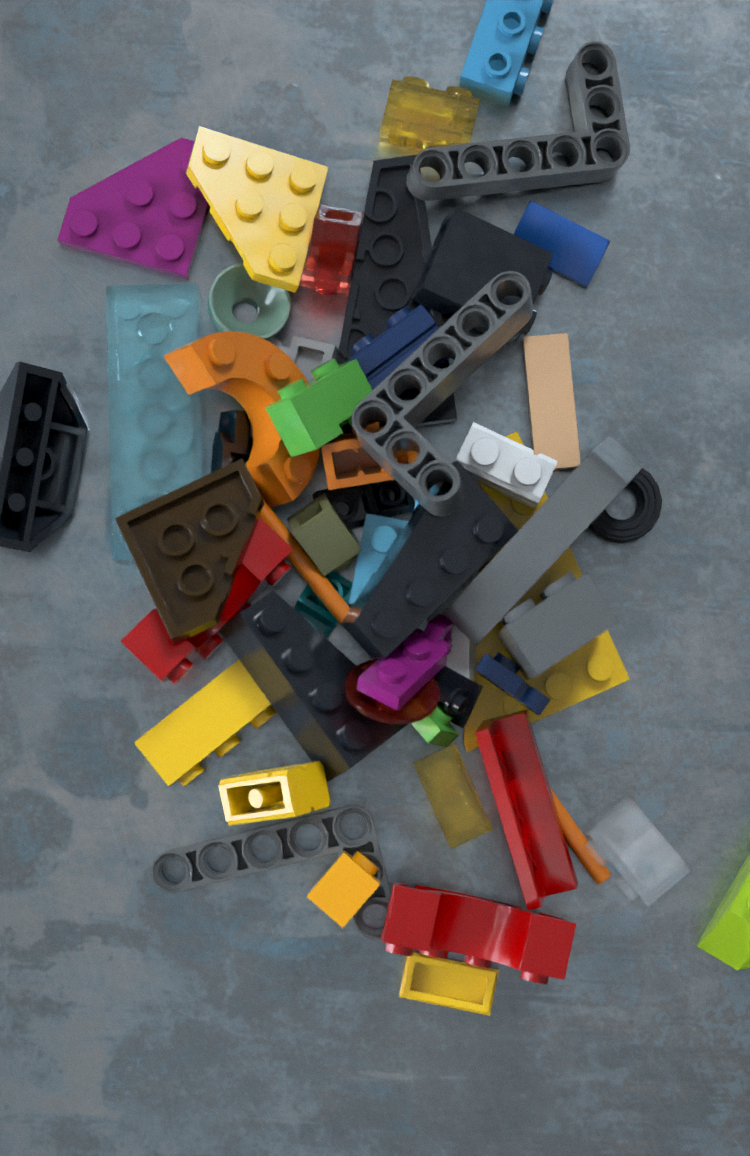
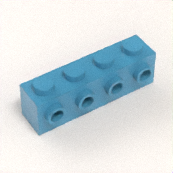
(500, 49)

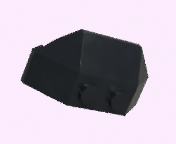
(38, 455)

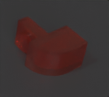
(332, 250)

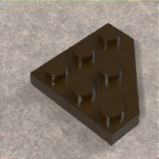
(193, 546)

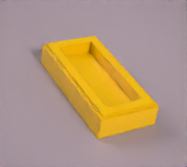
(449, 983)

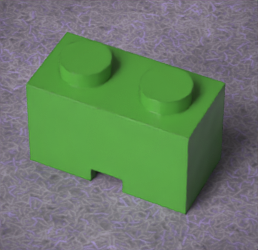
(316, 410)

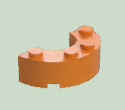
(252, 374)

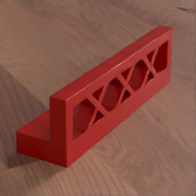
(526, 807)

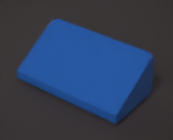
(573, 247)

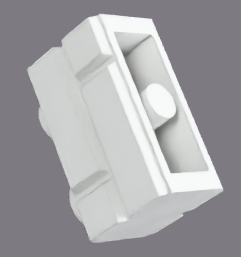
(505, 465)

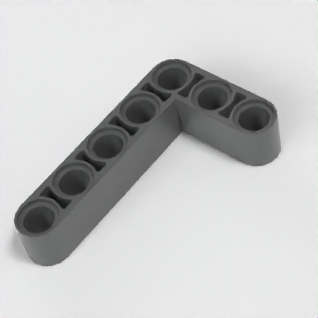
(537, 151)
(436, 386)
(543, 539)
(287, 852)

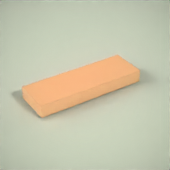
(551, 399)

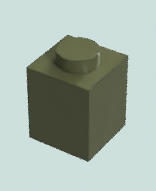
(324, 535)

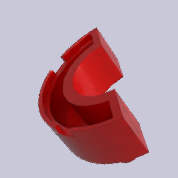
(261, 565)
(478, 927)

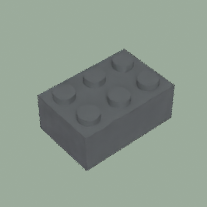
(565, 621)

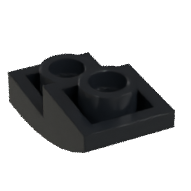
(377, 498)

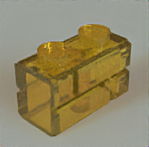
(427, 116)
(452, 796)

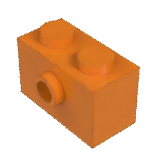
(351, 465)

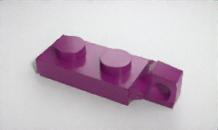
(409, 665)

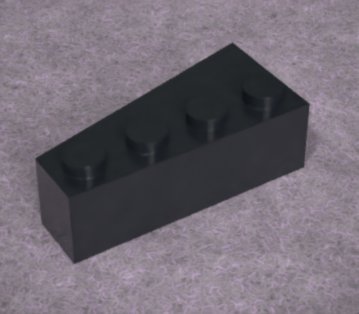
(427, 567)
(305, 683)

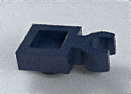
(502, 674)

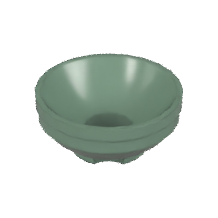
(236, 286)

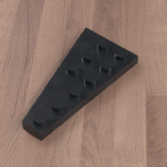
(388, 267)

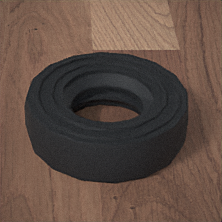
(641, 522)

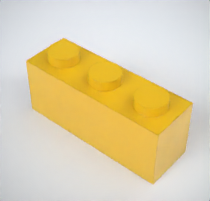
(205, 725)

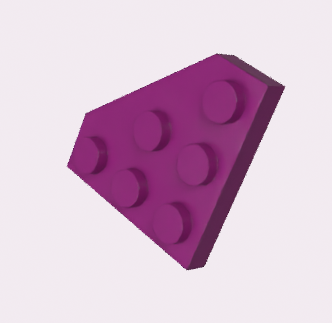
(142, 214)

